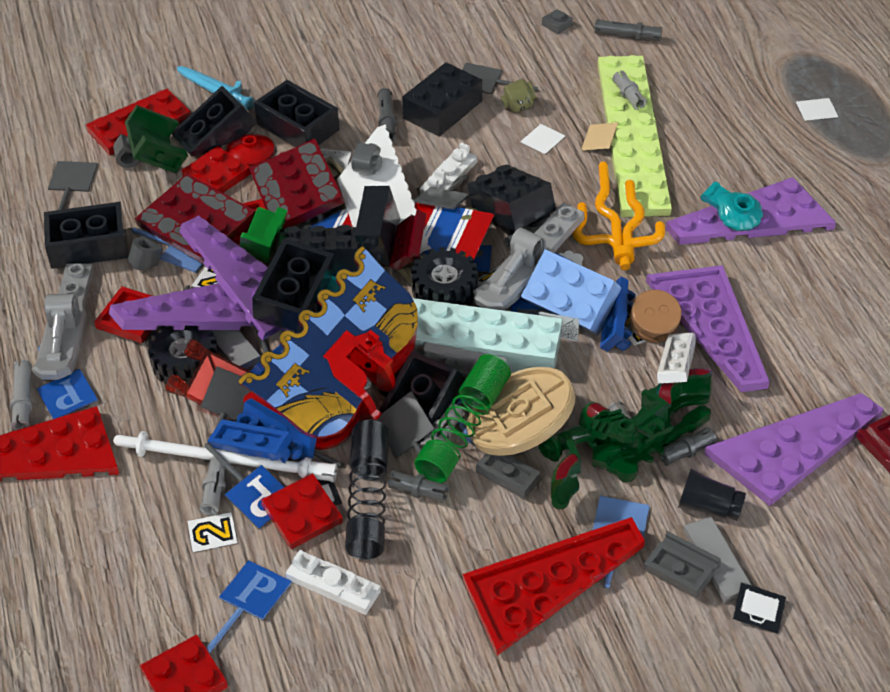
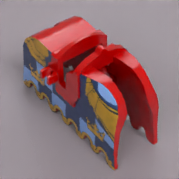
(323, 369)

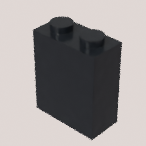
(377, 223)

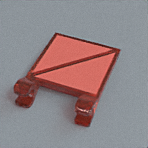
(201, 379)

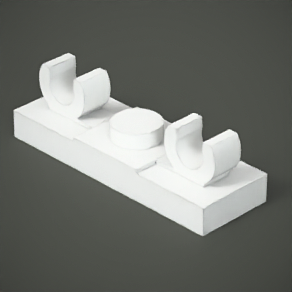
(452, 169)
(333, 582)

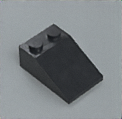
(214, 124)
(430, 382)

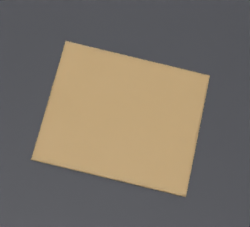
(599, 136)

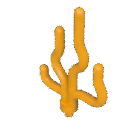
(622, 244)

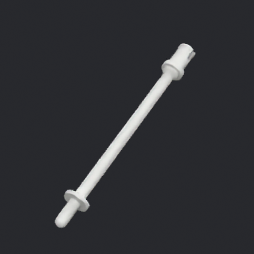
(305, 467)

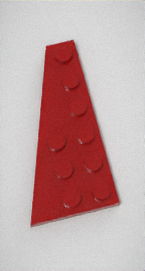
(58, 448)
(533, 586)

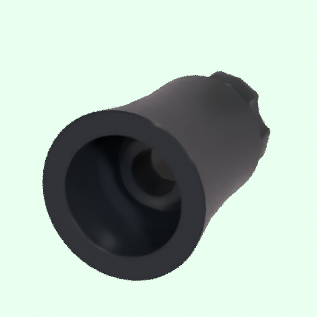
(711, 497)

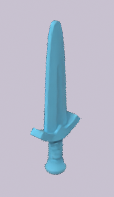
(212, 85)

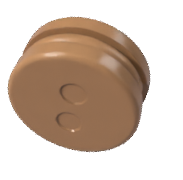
(655, 315)

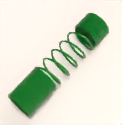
(479, 391)

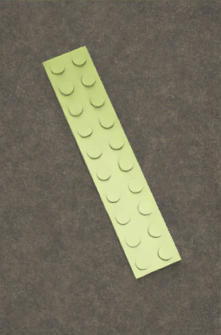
(636, 141)

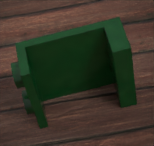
(150, 139)

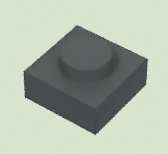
(557, 21)

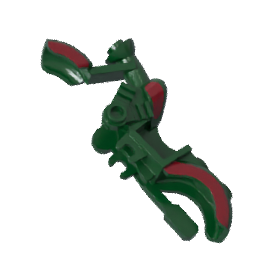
(624, 441)

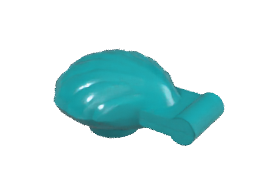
(735, 209)

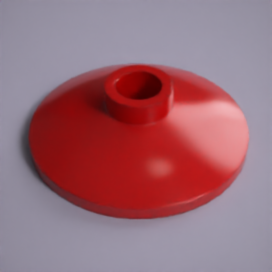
(252, 148)

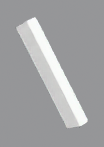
(676, 358)

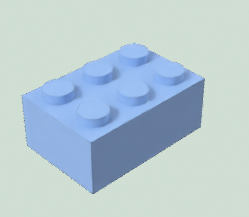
(571, 291)

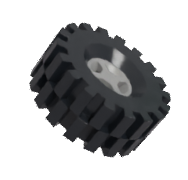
(444, 277)
(168, 348)

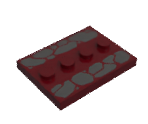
(298, 183)
(186, 201)

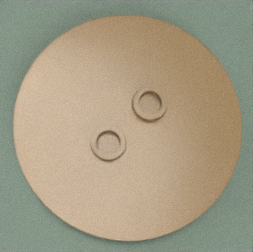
(525, 412)

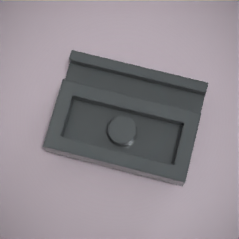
(682, 564)

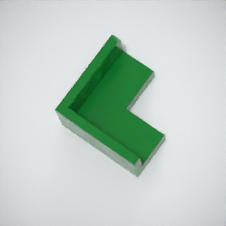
(263, 233)

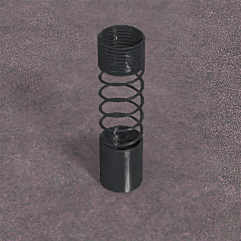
(367, 459)

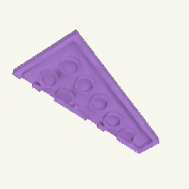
(784, 208)
(234, 268)
(201, 307)
(717, 321)
(787, 451)

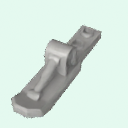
(512, 276)
(64, 324)

